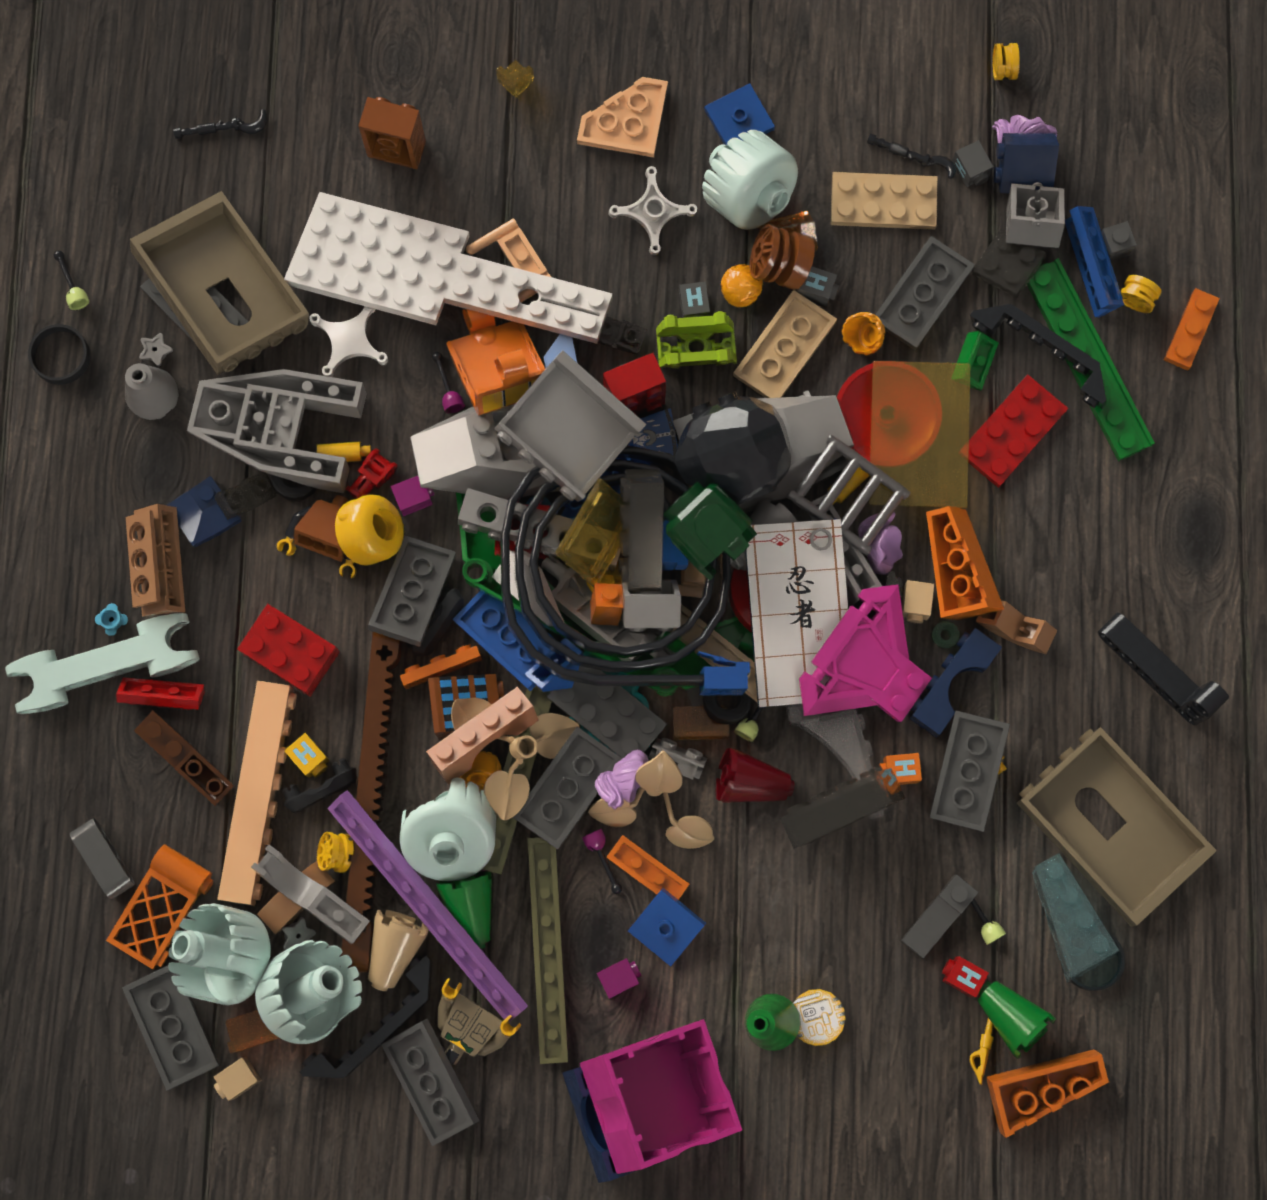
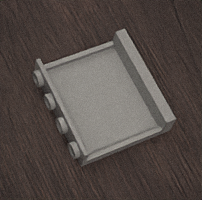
(569, 427)

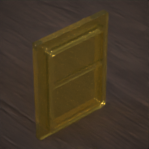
(593, 534)

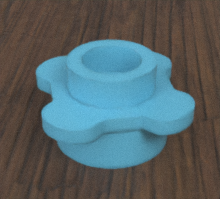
(104, 616)

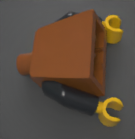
(315, 530)

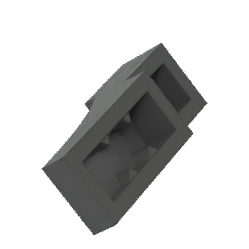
(939, 916)

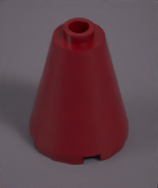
(750, 779)

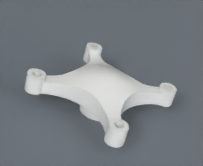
(652, 210)
(348, 340)

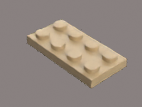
(884, 200)
(785, 346)

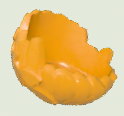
(740, 287)
(863, 333)
(482, 768)

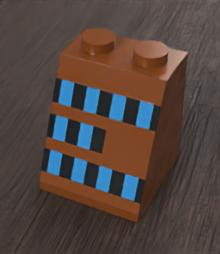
(448, 689)

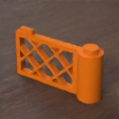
(172, 871)

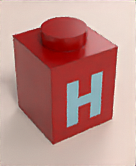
(964, 976)

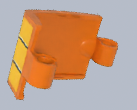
(494, 361)

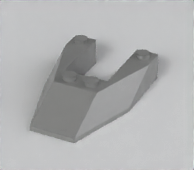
(261, 416)
(808, 426)
(469, 455)

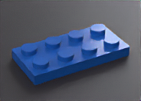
(487, 625)

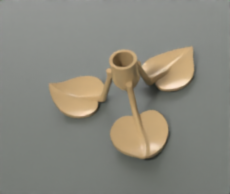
(658, 777)
(506, 790)

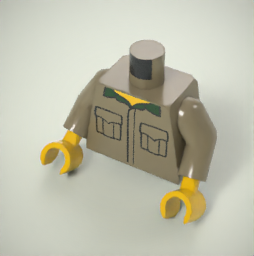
(470, 1026)

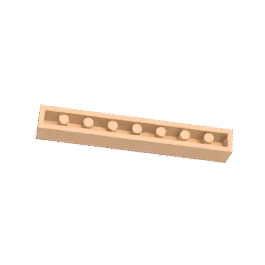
(256, 792)

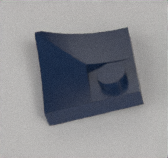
(200, 514)

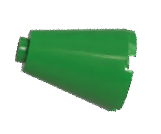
(470, 904)
(1014, 1017)
(772, 1022)

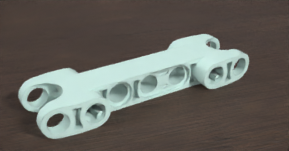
(56, 676)

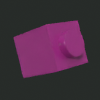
(411, 496)
(619, 977)

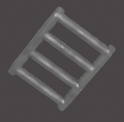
(878, 476)

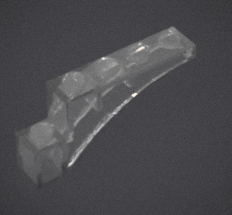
(840, 734)

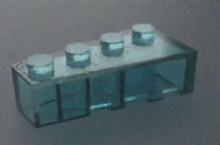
(1075, 926)

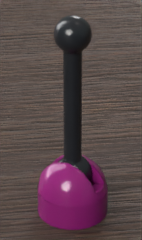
(451, 401)
(595, 842)

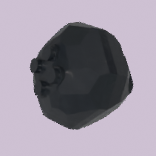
(736, 446)

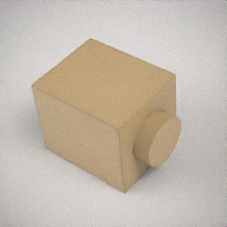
(917, 601)
(236, 1079)

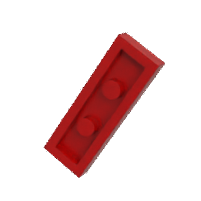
(160, 693)

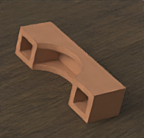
(458, 750)

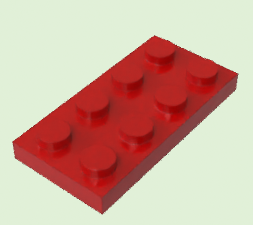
(1014, 430)

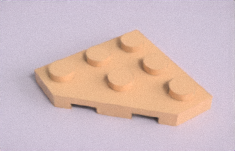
(627, 120)

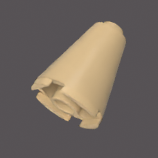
(393, 947)

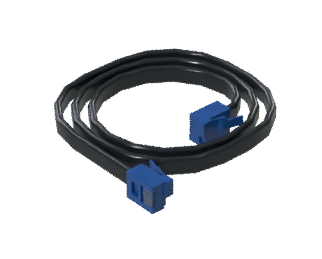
(711, 680)

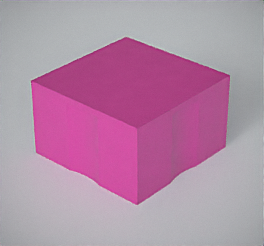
(660, 1097)

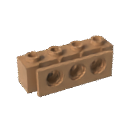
(159, 561)

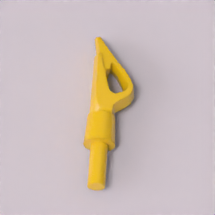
(983, 1052)

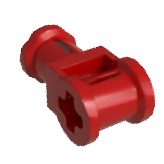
(372, 474)

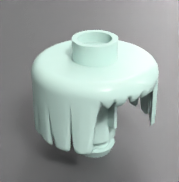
(750, 179)
(450, 835)
(219, 954)
(307, 992)

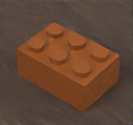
(392, 132)

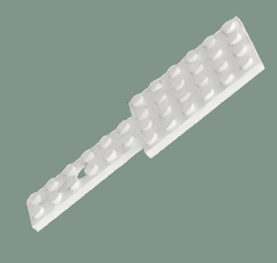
(419, 265)

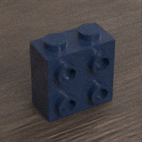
(1026, 160)

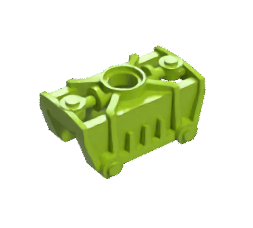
(696, 329)

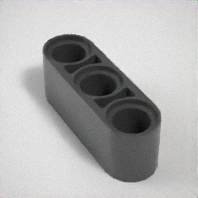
(102, 858)

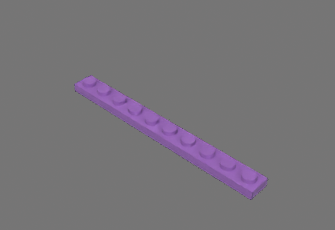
(427, 906)

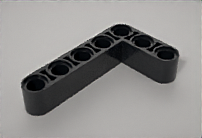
(1160, 673)

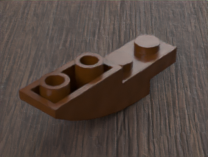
(184, 757)

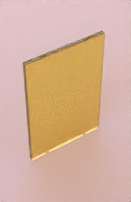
(921, 431)

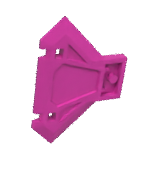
(865, 661)

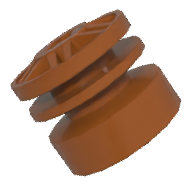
(782, 257)

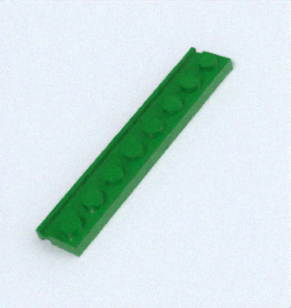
(1069, 320)

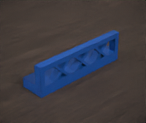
(1093, 260)

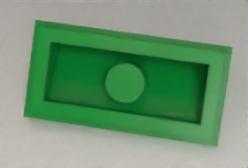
(978, 352)

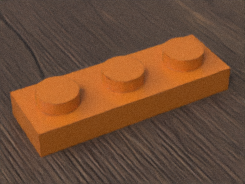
(1191, 329)
(440, 666)
(646, 868)

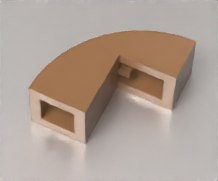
(1019, 629)
(282, 911)

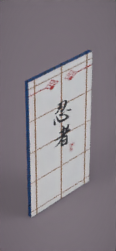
(793, 603)

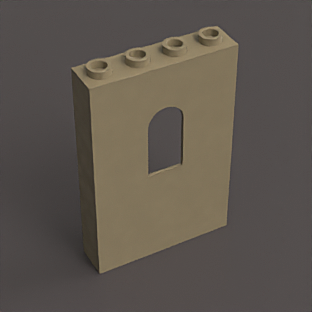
(203, 249)
(1144, 856)

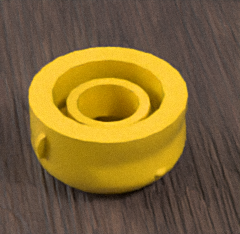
(369, 529)

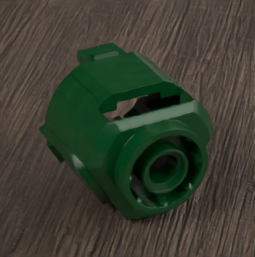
(707, 524)

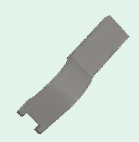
(310, 895)

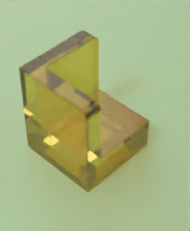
(515, 77)

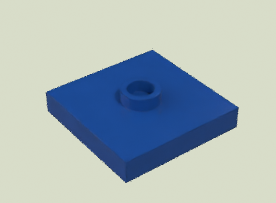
(738, 114)
(666, 927)

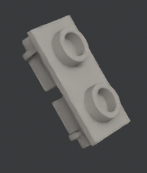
(687, 759)

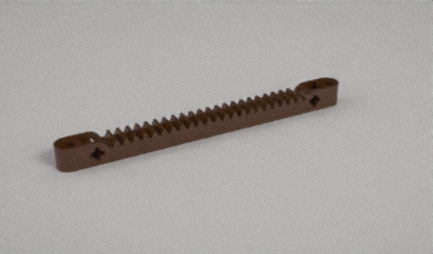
(369, 785)

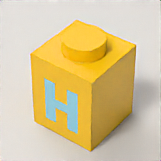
(307, 756)

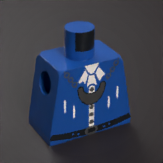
(657, 434)

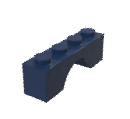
(975, 655)
(590, 1126)

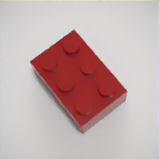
(638, 384)
(288, 650)

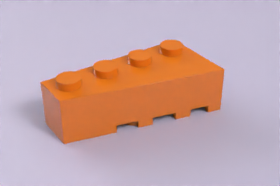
(959, 566)
(1043, 1088)

